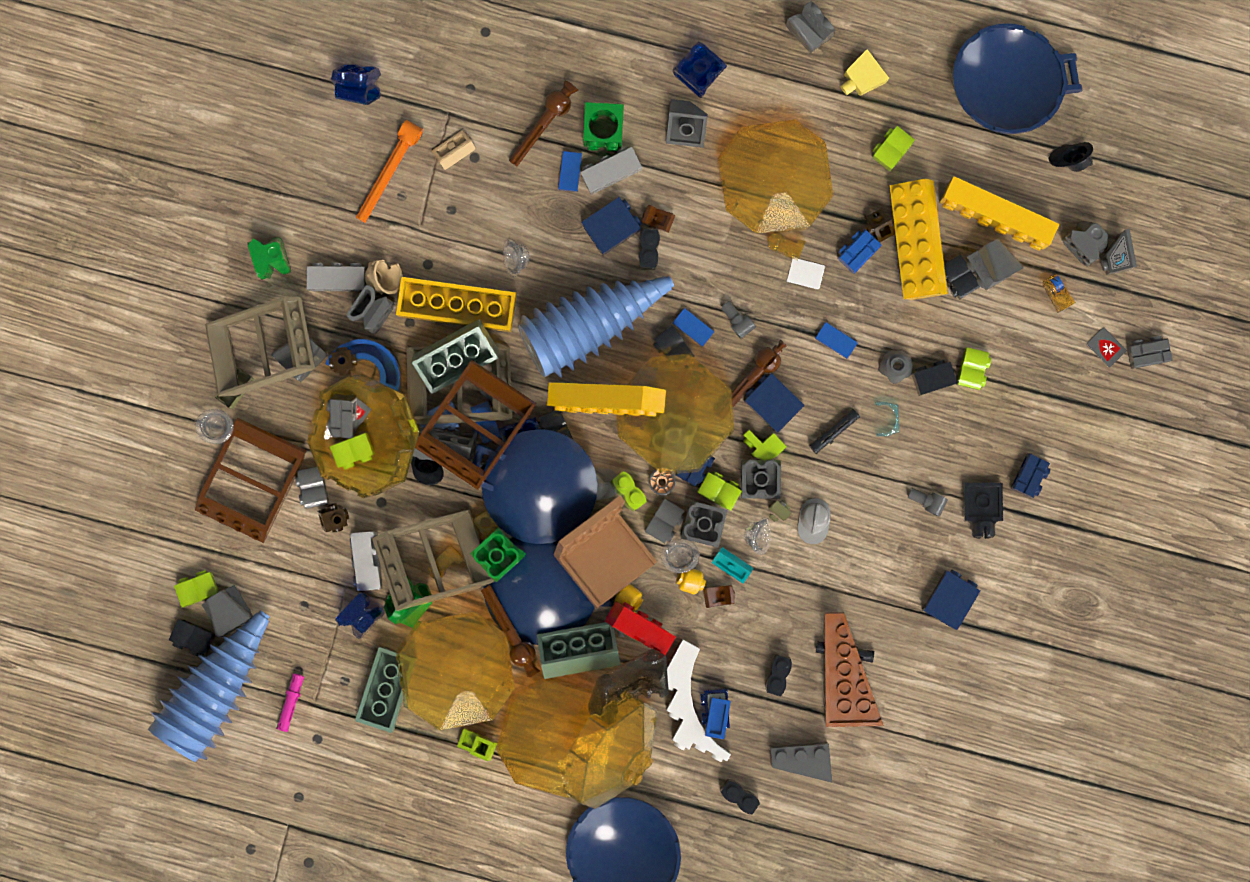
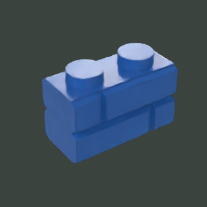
(861, 249)

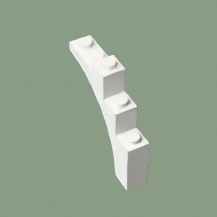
(681, 705)

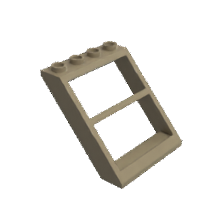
(222, 352)
(418, 391)
(394, 570)

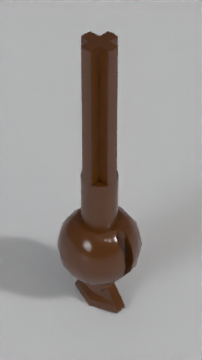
(557, 104)
(767, 361)
(521, 653)

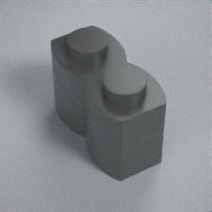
(312, 488)
(664, 521)

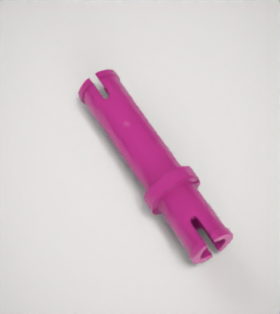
(293, 693)

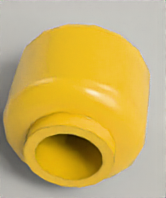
(691, 581)
(631, 596)

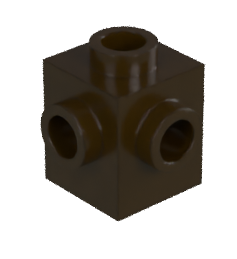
(880, 225)
(348, 366)
(333, 517)

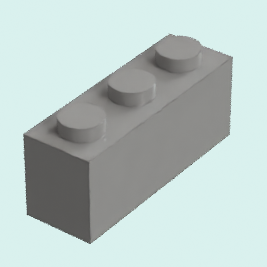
(610, 170)
(336, 277)

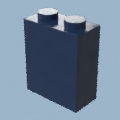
(611, 225)
(773, 402)
(951, 599)

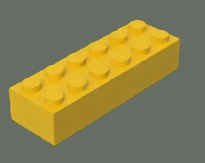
(998, 213)
(918, 239)
(456, 304)
(606, 399)

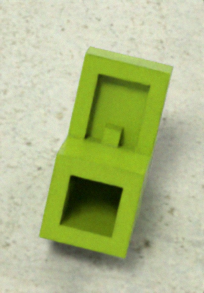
(764, 451)
(477, 745)

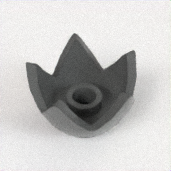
(887, 366)

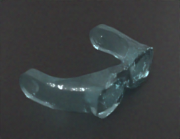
(895, 408)

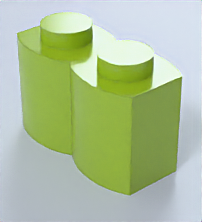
(893, 148)
(973, 368)
(352, 450)
(625, 487)
(719, 491)
(196, 589)

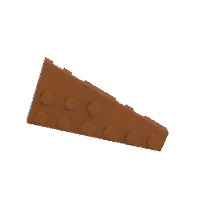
(847, 689)

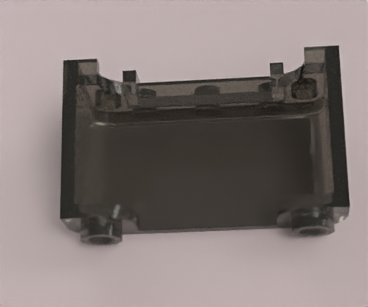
(639, 676)

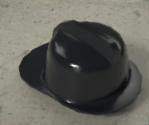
(1074, 156)
(427, 471)

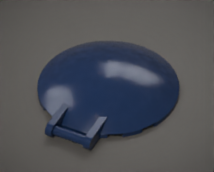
(1012, 78)
(539, 486)
(541, 594)
(623, 844)

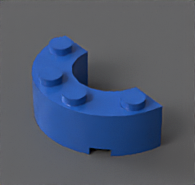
(376, 353)

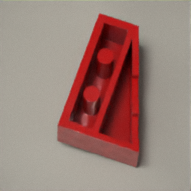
(639, 627)

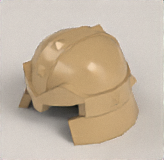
(382, 278)

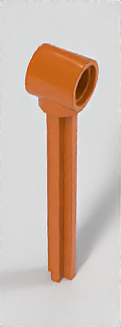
(408, 136)

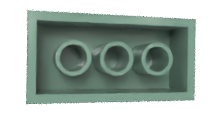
(448, 358)
(578, 650)
(382, 694)

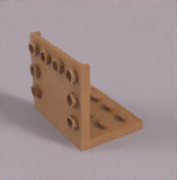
(604, 554)

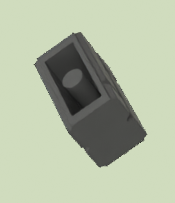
(1149, 353)
(342, 416)

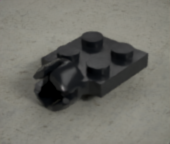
(983, 507)

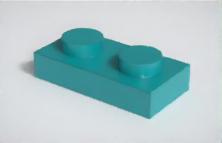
(732, 565)

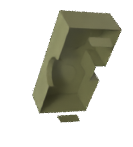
(231, 401)
(781, 509)

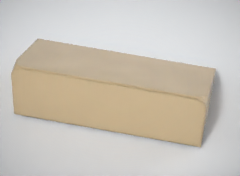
(453, 149)

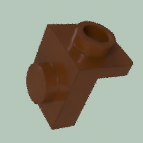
(658, 218)
(719, 596)

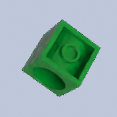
(592, 113)

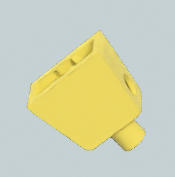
(864, 75)

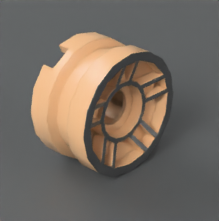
(658, 489)

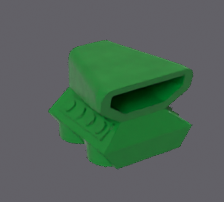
(269, 256)
(497, 555)
(410, 615)

